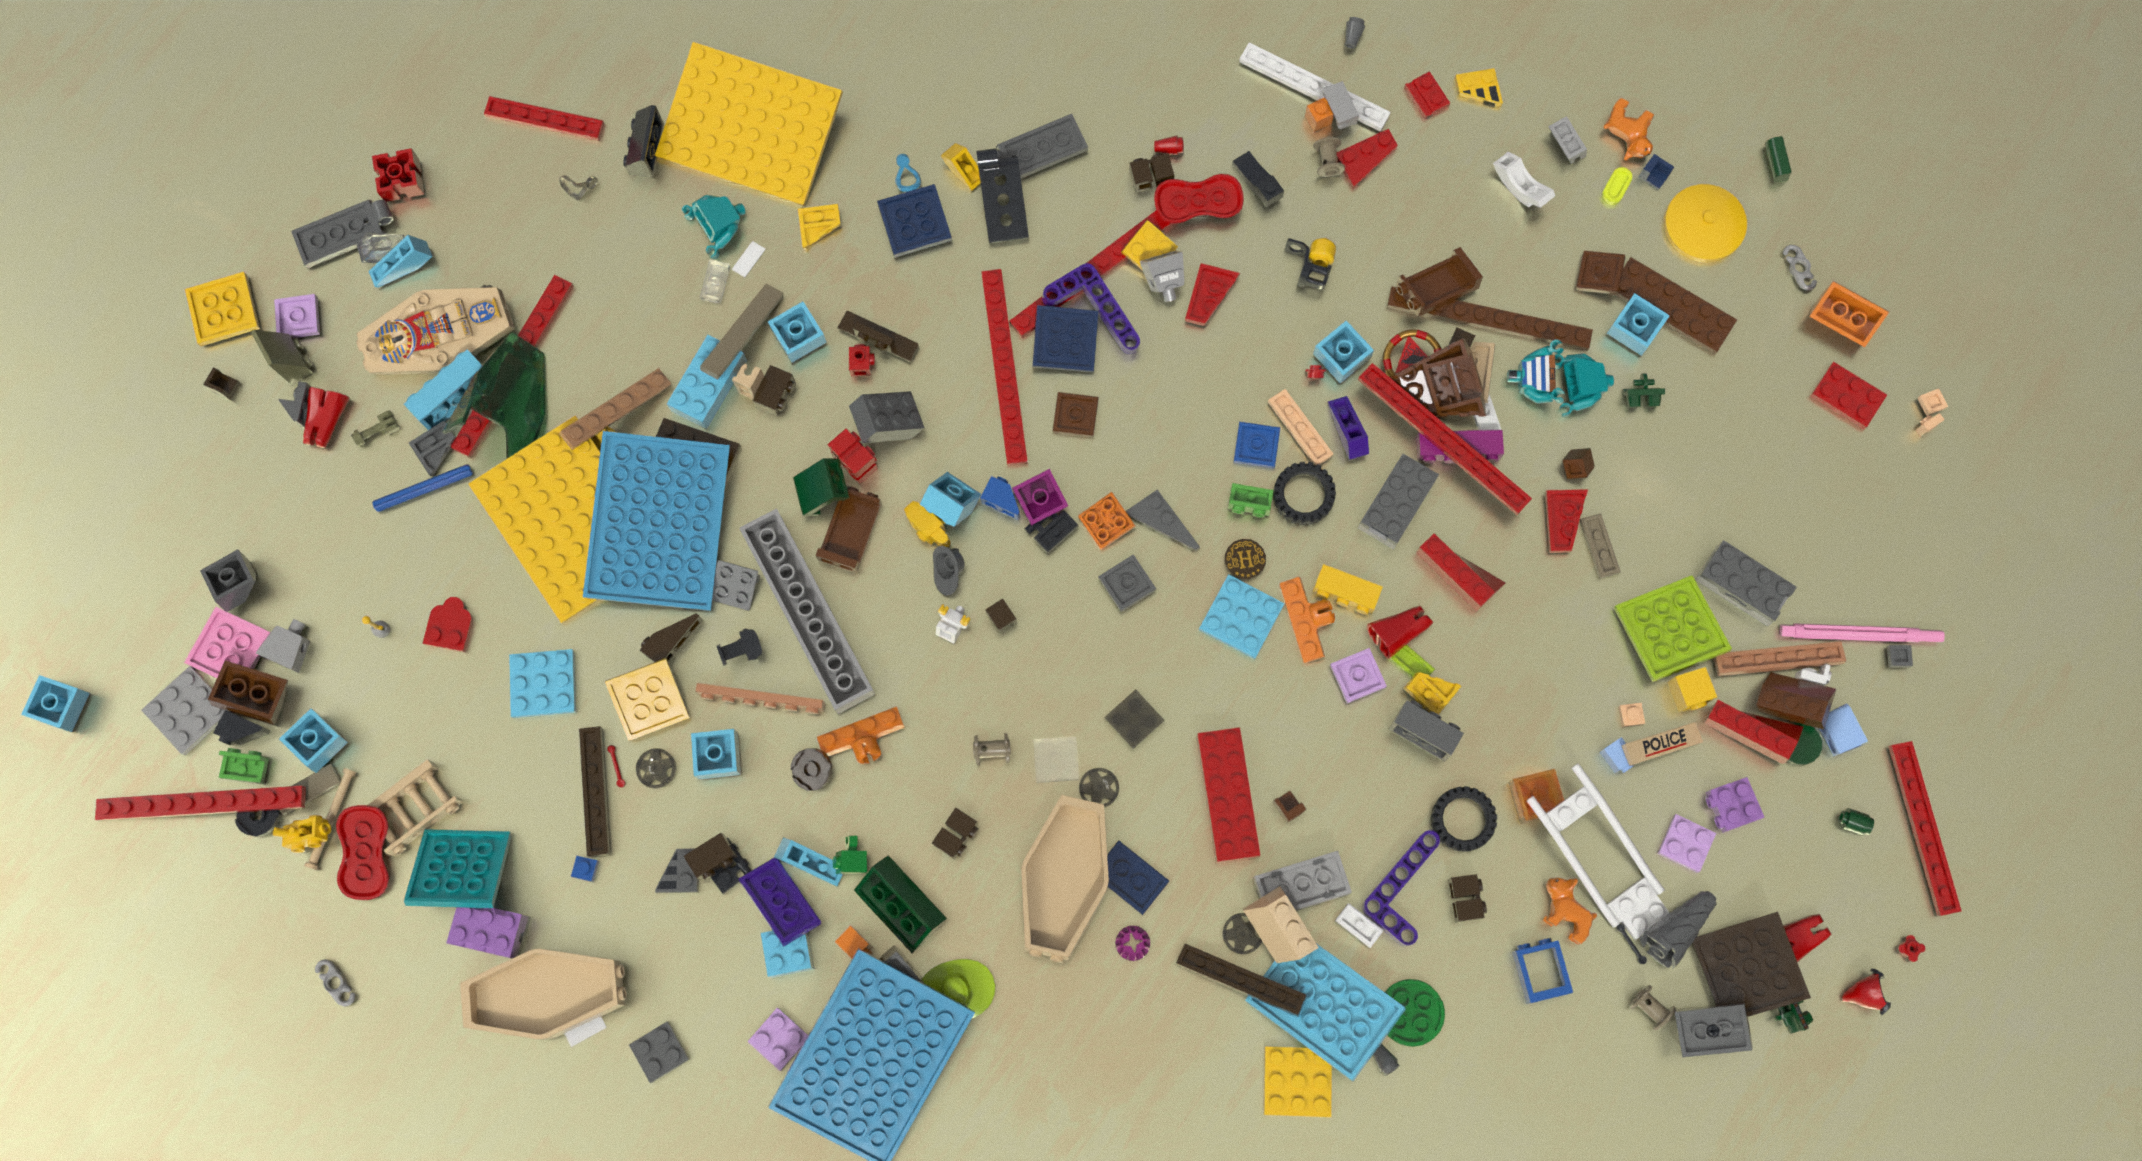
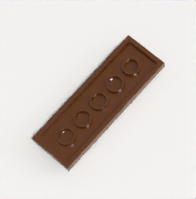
(1688, 312)

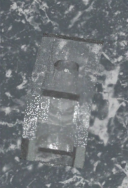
(377, 245)

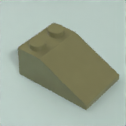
(284, 355)

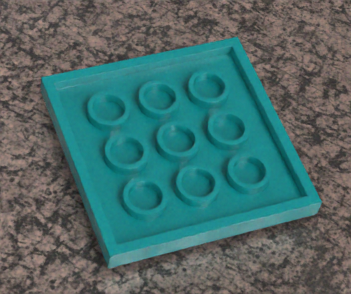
(458, 868)

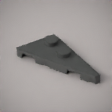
(1157, 514)

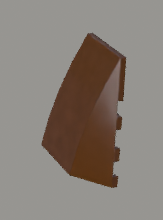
(1446, 382)

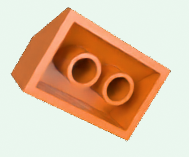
(1848, 313)

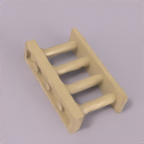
(408, 786)

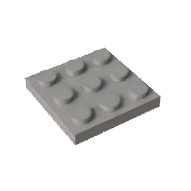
(184, 711)

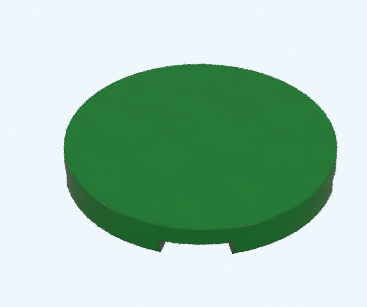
(1422, 1016)

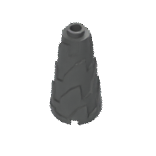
(1678, 930)

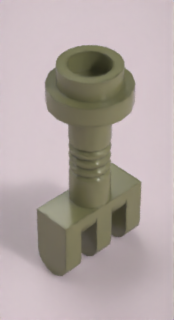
(383, 425)

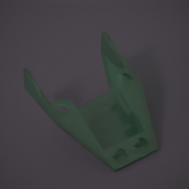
(508, 393)

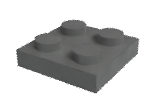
(1127, 583)
(659, 1052)

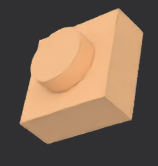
(1932, 402)
(1929, 423)
(1631, 715)

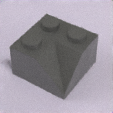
(230, 580)

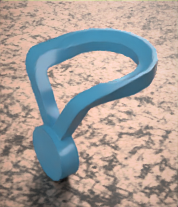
(903, 161)

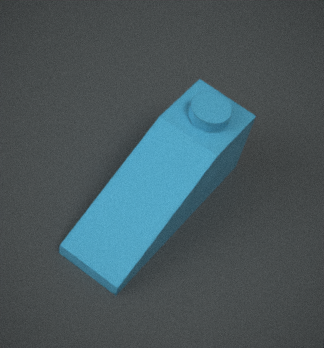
(403, 259)
(807, 861)

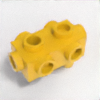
(304, 833)

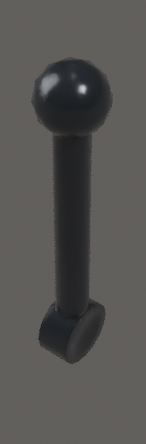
(1641, 959)

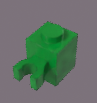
(850, 860)

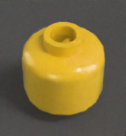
(1322, 252)

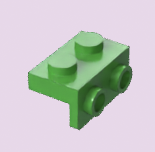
(1250, 500)
(243, 767)

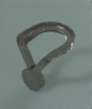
(590, 183)

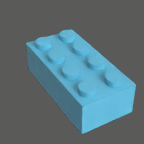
(443, 393)
(699, 394)

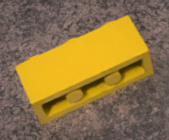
(1347, 589)

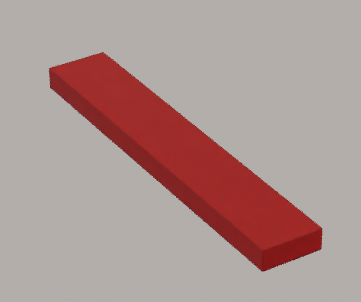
(544, 118)

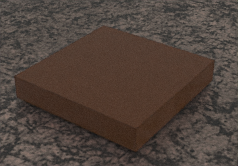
(1600, 272)
(1075, 414)

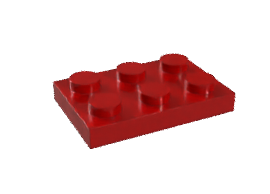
(1848, 395)

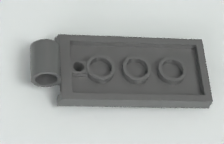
(1044, 145)
(340, 231)

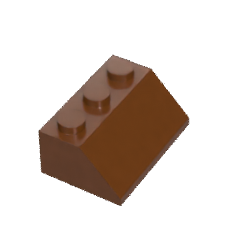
(249, 692)
(1796, 700)

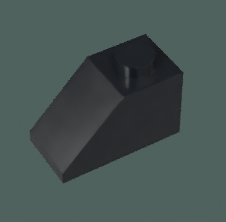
(238, 729)

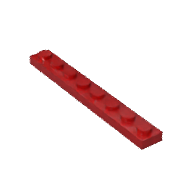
(1924, 828)

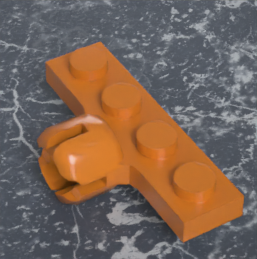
(1306, 618)
(862, 735)

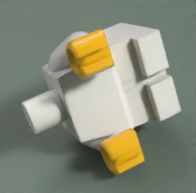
(951, 623)

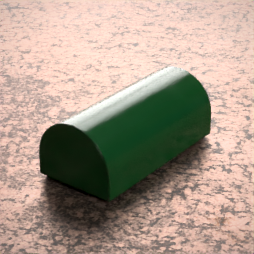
(1778, 159)

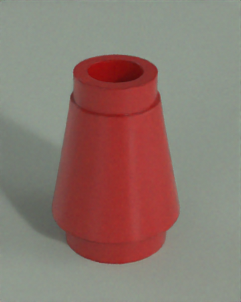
(1171, 145)

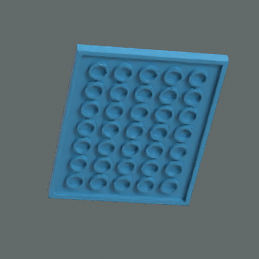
(656, 521)
(871, 1058)

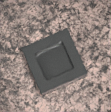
(1899, 656)

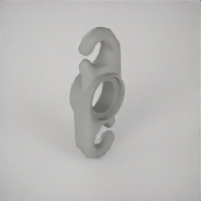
(1799, 276)
(335, 993)

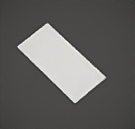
(748, 259)
(585, 1031)

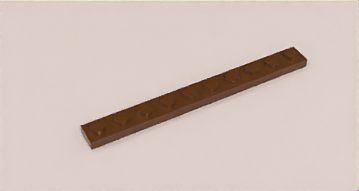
(1503, 322)

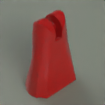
(322, 415)
(1398, 630)
(1802, 938)

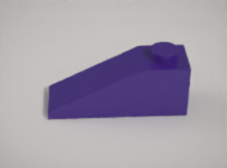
(1349, 428)

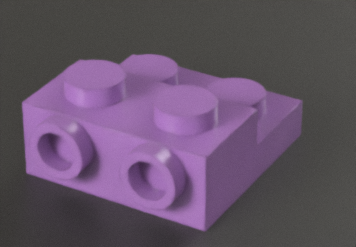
(1734, 805)

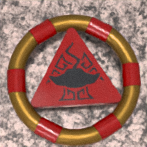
(1411, 353)

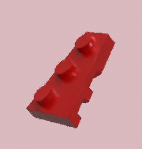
(1366, 155)
(1208, 292)
(1563, 517)

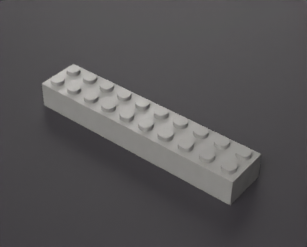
(807, 611)

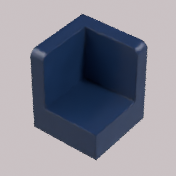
(1656, 171)

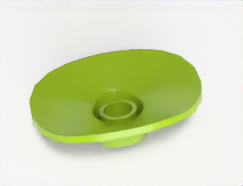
(964, 982)

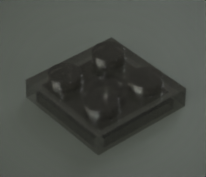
(1134, 719)

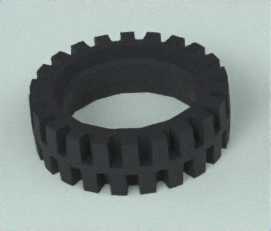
(1303, 469)
(1486, 806)

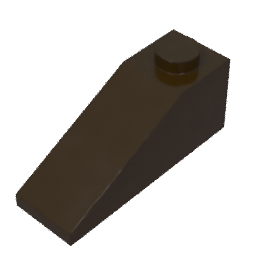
(669, 640)

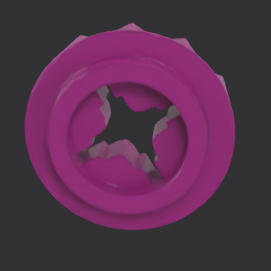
(1127, 951)

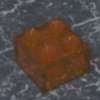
(1542, 786)

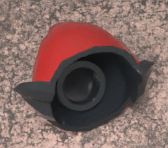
(1868, 993)

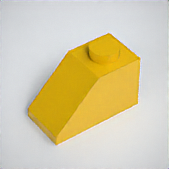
(962, 165)

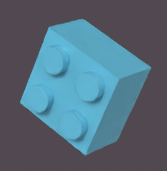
(1638, 324)
(797, 332)
(1343, 352)
(950, 499)
(55, 703)
(313, 740)
(715, 754)
(786, 960)

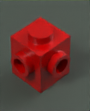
(861, 360)

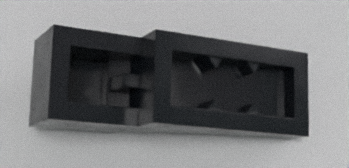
(1258, 179)

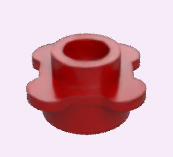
(1315, 371)
(1905, 946)

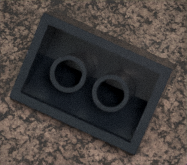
(643, 143)

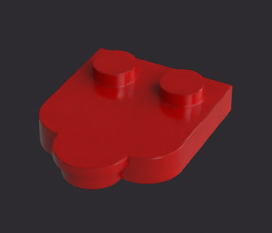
(449, 626)

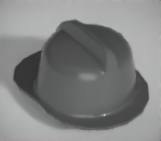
(947, 566)

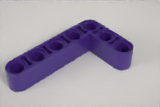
(1098, 302)
(1397, 884)

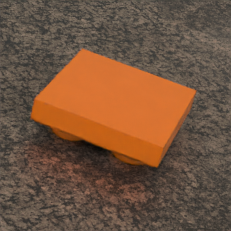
(1106, 521)

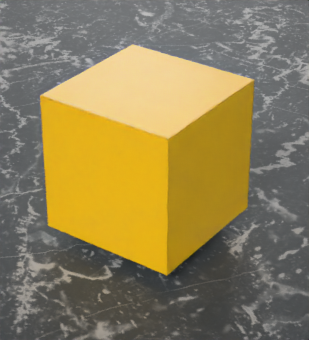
(1692, 690)

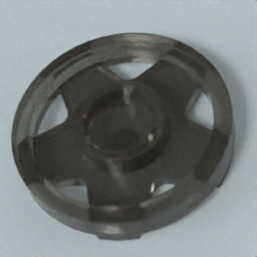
(656, 768)
(1099, 786)
(1242, 934)

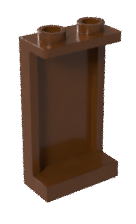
(1439, 283)
(850, 530)

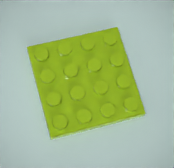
(1672, 628)

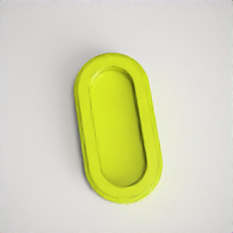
(1617, 186)

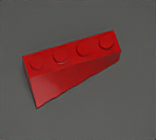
(1464, 577)
(1760, 733)

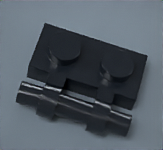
(1055, 532)
(727, 878)

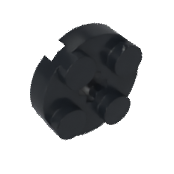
(257, 827)

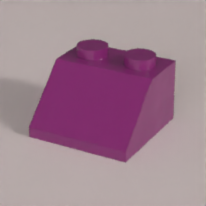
(1040, 496)

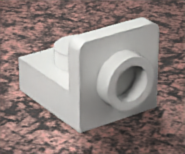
(1810, 675)

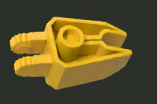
(928, 526)

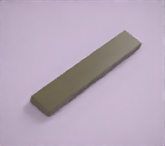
(741, 331)

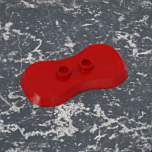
(1215, 196)
(362, 866)

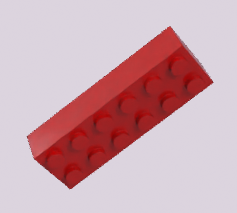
(1228, 795)

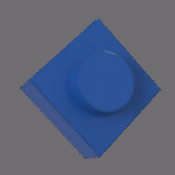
(584, 868)

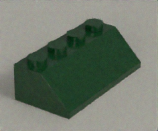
(899, 904)

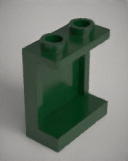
(820, 486)

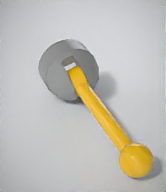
(377, 627)

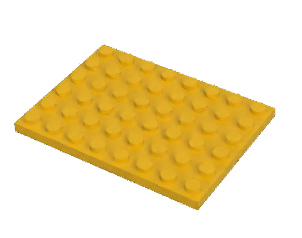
(749, 123)
(545, 514)

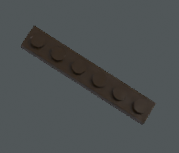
(594, 791)
(1241, 980)

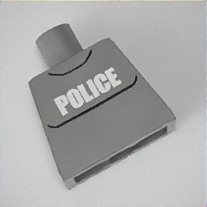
(1164, 273)

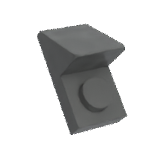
(298, 408)

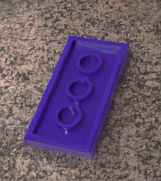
(779, 901)

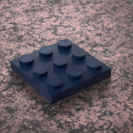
(914, 220)
(1065, 339)

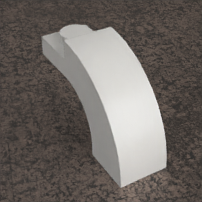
(1520, 182)

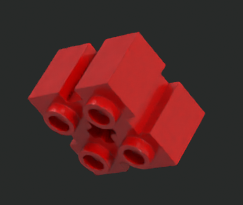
(398, 175)
(853, 456)

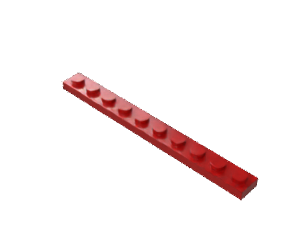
(1103, 262)
(532, 332)
(1004, 367)
(1444, 439)
(200, 803)

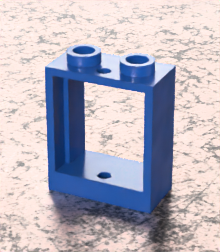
(1544, 944)

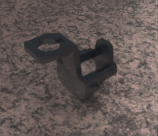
(1308, 268)
(747, 644)

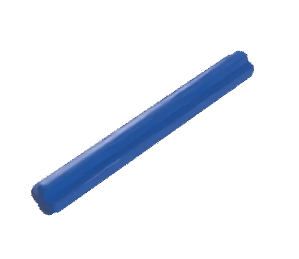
(422, 487)

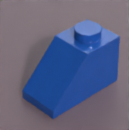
(1000, 497)

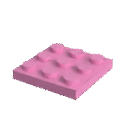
(226, 639)

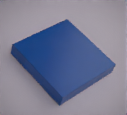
(1256, 445)

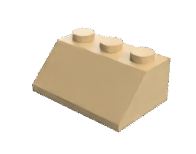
(1280, 927)

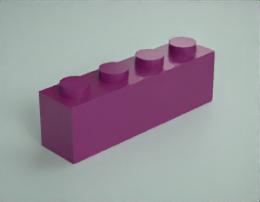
(1486, 442)

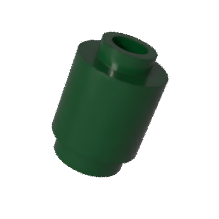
(1856, 821)

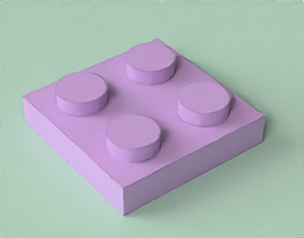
(297, 315)
(1358, 675)
(1686, 843)
(778, 1039)

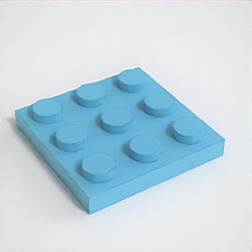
(1241, 616)
(542, 683)

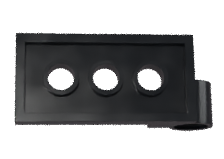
(989, 168)

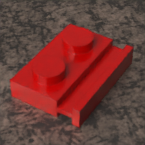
(1427, 95)

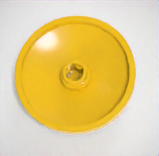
(1705, 223)

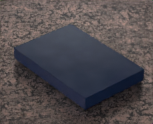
(1133, 878)

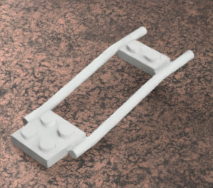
(1638, 905)

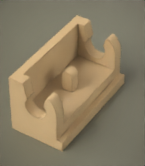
(748, 384)

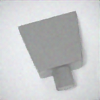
(286, 646)

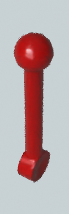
(620, 782)

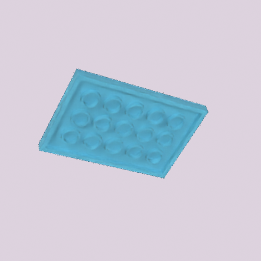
(1342, 1014)

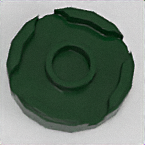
(1808, 746)

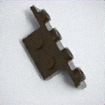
(878, 336)

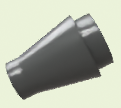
(1354, 30)
(1385, 1060)

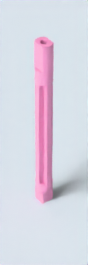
(1865, 633)

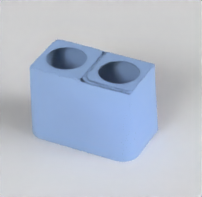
(1842, 731)

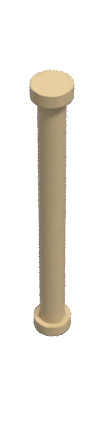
(312, 863)

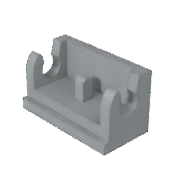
(1341, 105)
(1568, 139)

